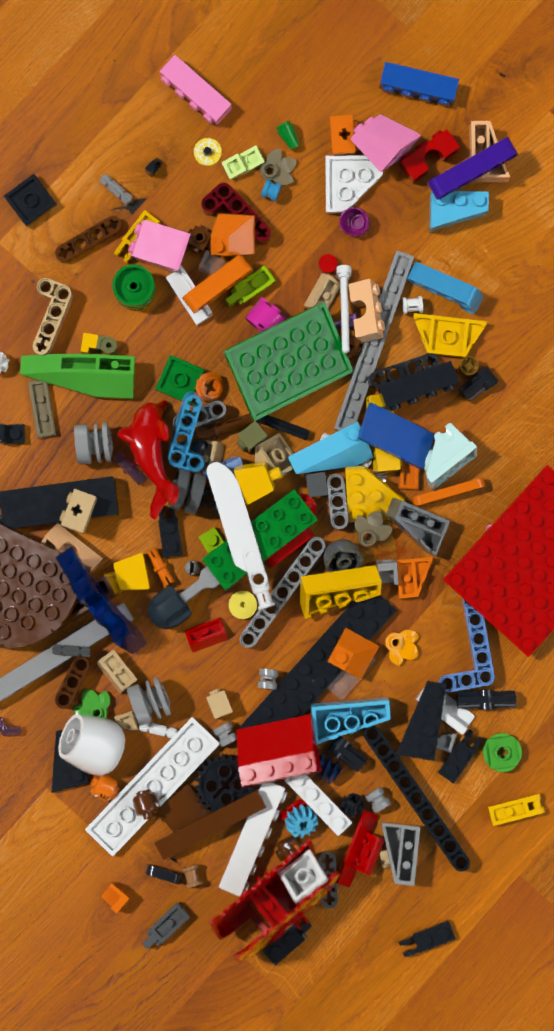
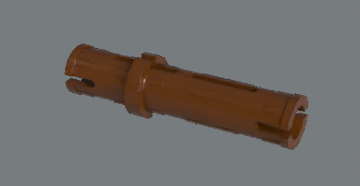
(224, 427)

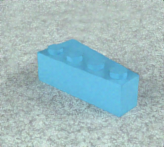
(348, 716)

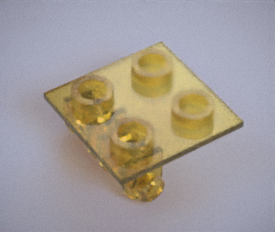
(380, 550)

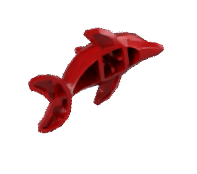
(145, 444)

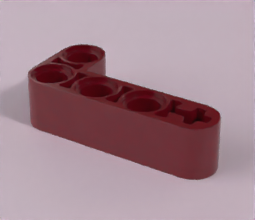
(227, 202)

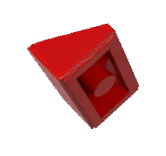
(206, 635)

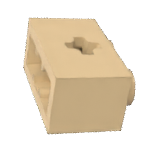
(80, 522)

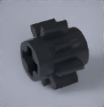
(352, 805)

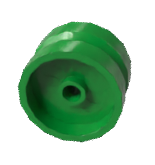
(142, 279)

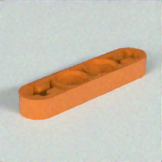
(448, 492)

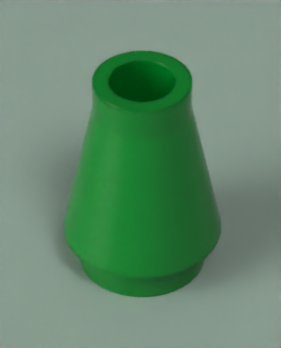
(288, 134)

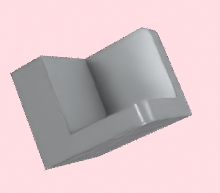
(387, 570)

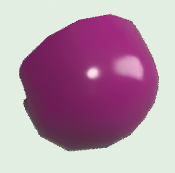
(354, 221)

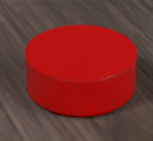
(328, 263)

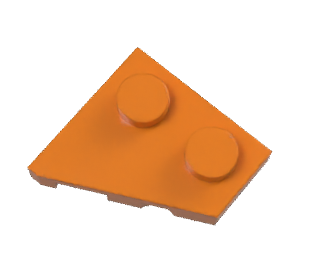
(412, 576)

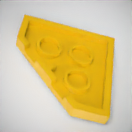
(366, 493)

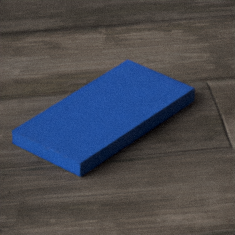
(395, 436)

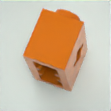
(340, 125)

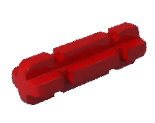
(283, 813)

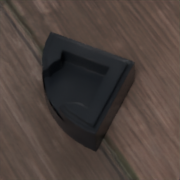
(153, 166)

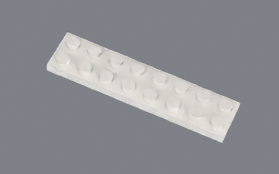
(161, 775)

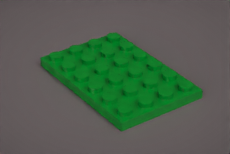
(288, 361)

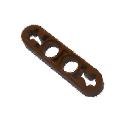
(87, 237)

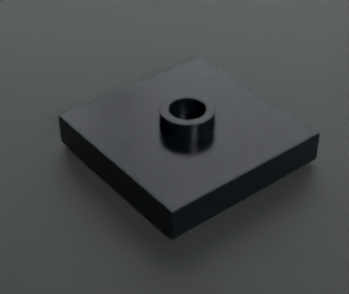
(30, 200)

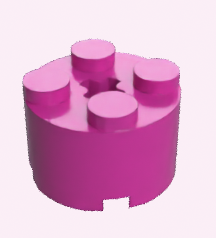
(264, 316)

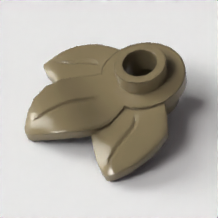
(281, 168)
(374, 526)

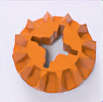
(216, 384)

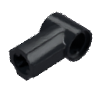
(482, 381)
(344, 751)

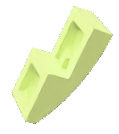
(243, 163)

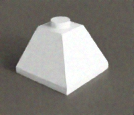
(303, 876)

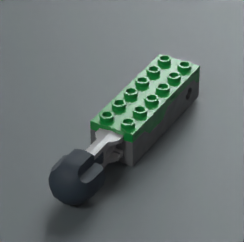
(272, 532)

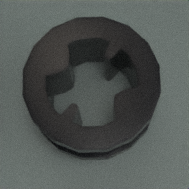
(212, 503)

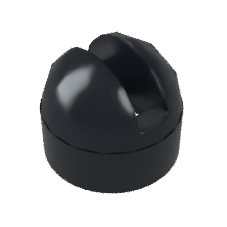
(200, 446)

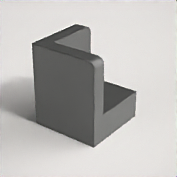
(316, 484)

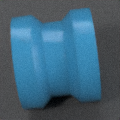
(271, 190)

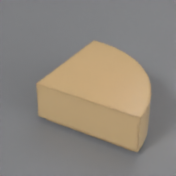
(127, 721)
(384, 859)

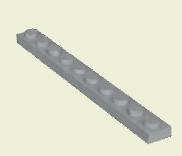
(372, 349)

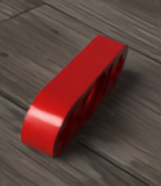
(289, 548)

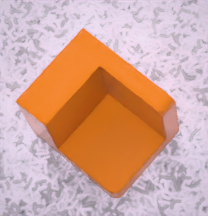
(115, 897)

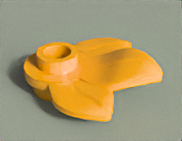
(405, 647)

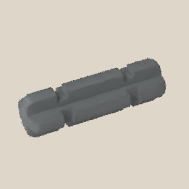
(70, 650)

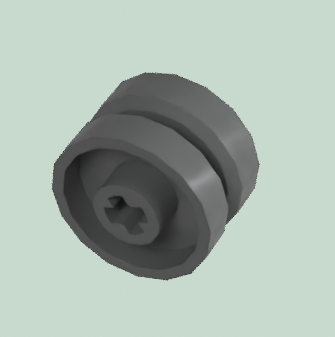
(190, 492)

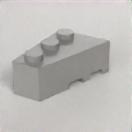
(402, 850)

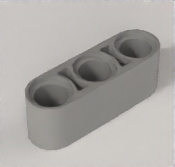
(209, 416)
(337, 492)

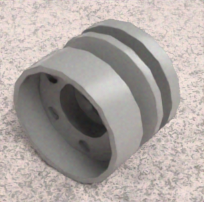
(93, 443)
(149, 701)

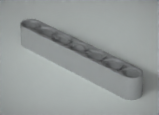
(290, 586)

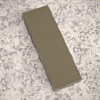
(42, 409)

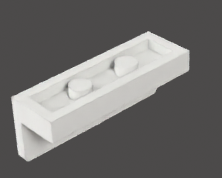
(182, 285)
(456, 718)

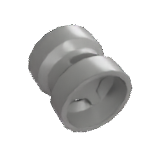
(268, 674)
(225, 734)
(378, 800)

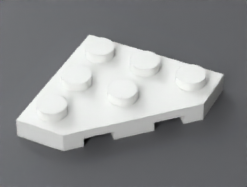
(348, 181)

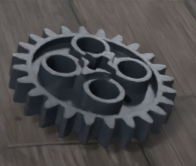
(211, 772)

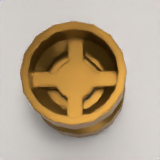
(468, 366)

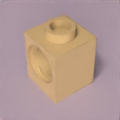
(219, 703)

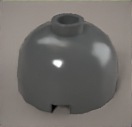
(342, 555)

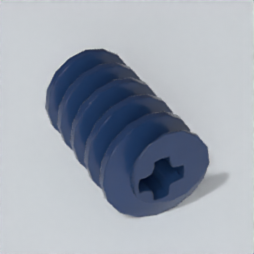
(328, 770)

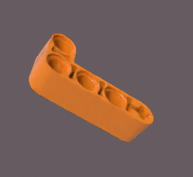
(218, 283)

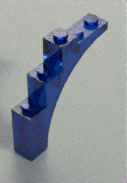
(91, 595)

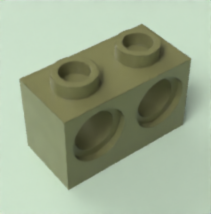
(251, 437)

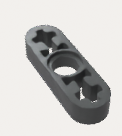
(332, 864)

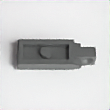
(166, 925)

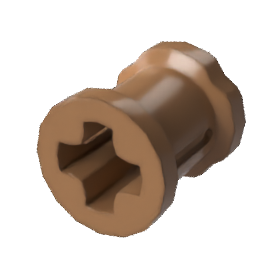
(192, 876)

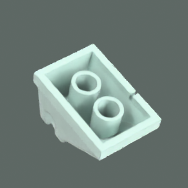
(448, 456)

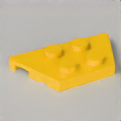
(448, 335)

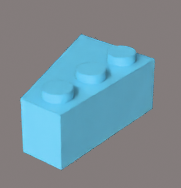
(457, 208)

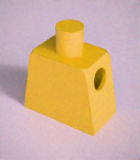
(256, 480)
(131, 573)

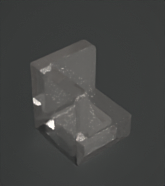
(210, 263)

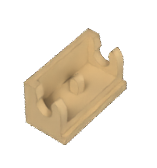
(116, 671)

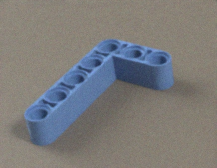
(475, 650)

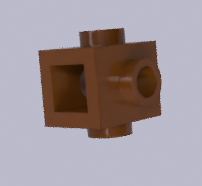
(199, 246)

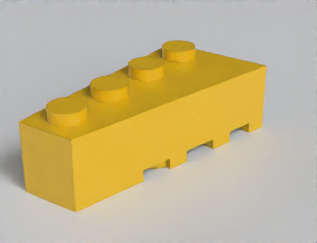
(338, 589)

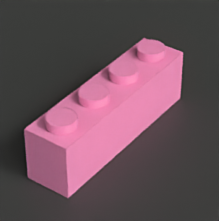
(195, 90)

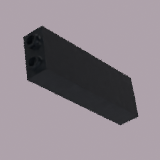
(45, 503)

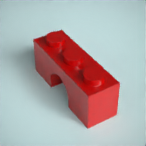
(442, 145)

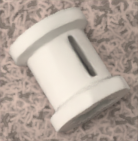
(412, 305)

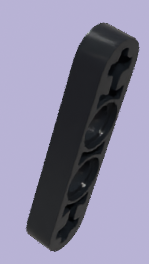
(402, 369)

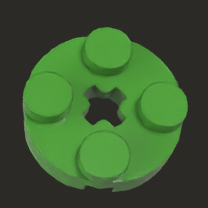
(510, 759)

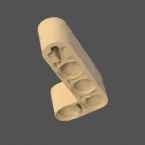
(49, 320)

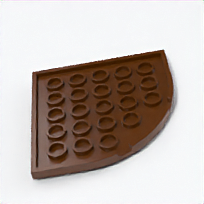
(32, 590)

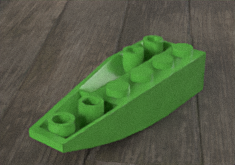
(84, 373)

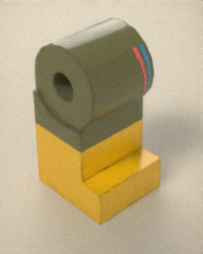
(98, 343)

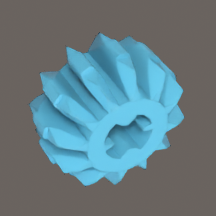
(301, 821)

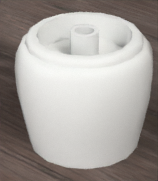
(92, 744)

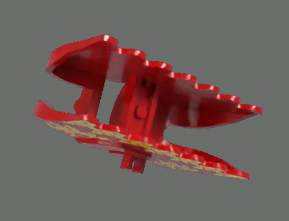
(275, 905)

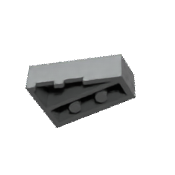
(419, 525)

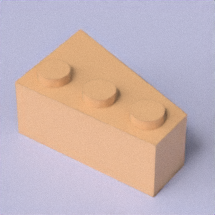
(481, 137)

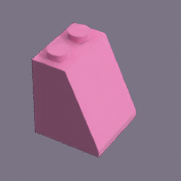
(383, 140)
(158, 245)

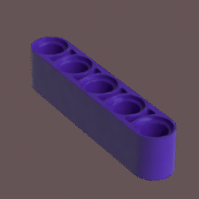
(472, 168)

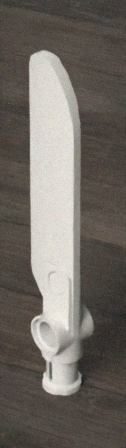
(238, 529)

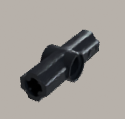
(486, 699)

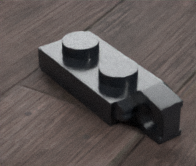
(286, 943)

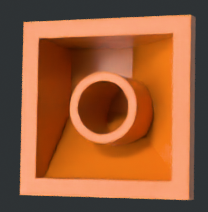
(233, 235)
(353, 653)

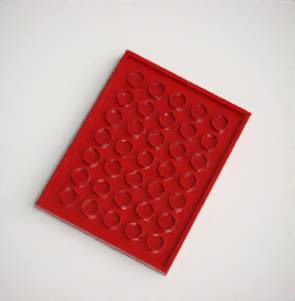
(512, 567)

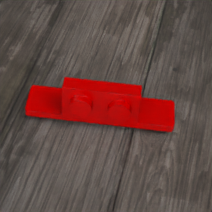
(362, 850)

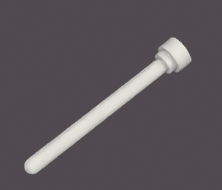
(343, 273)

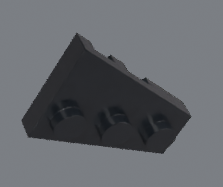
(64, 773)

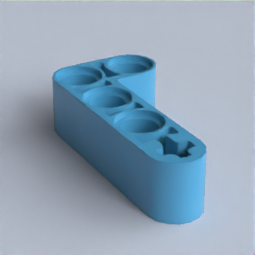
(462, 293)
(188, 430)

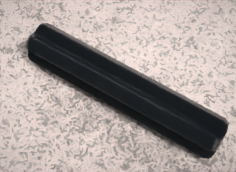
(284, 426)

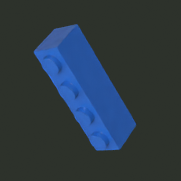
(419, 84)

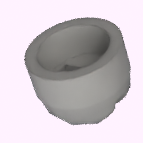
(188, 567)

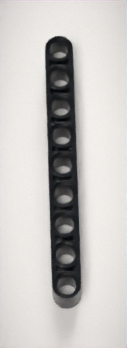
(419, 807)

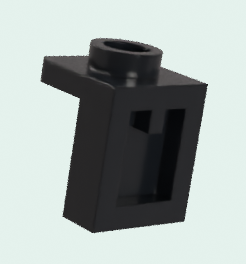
(12, 434)

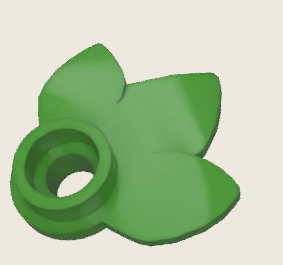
(92, 702)

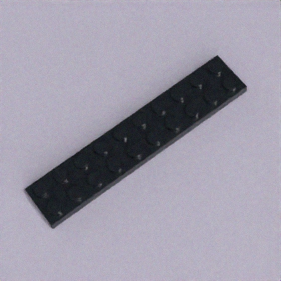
(313, 672)

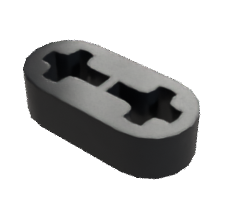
(163, 874)

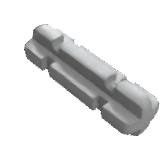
(116, 189)

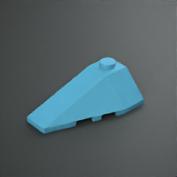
(332, 452)

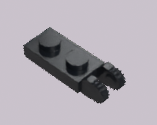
(170, 535)
(459, 758)
(429, 938)

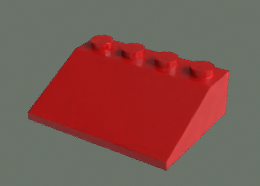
(277, 751)

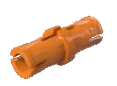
(160, 567)

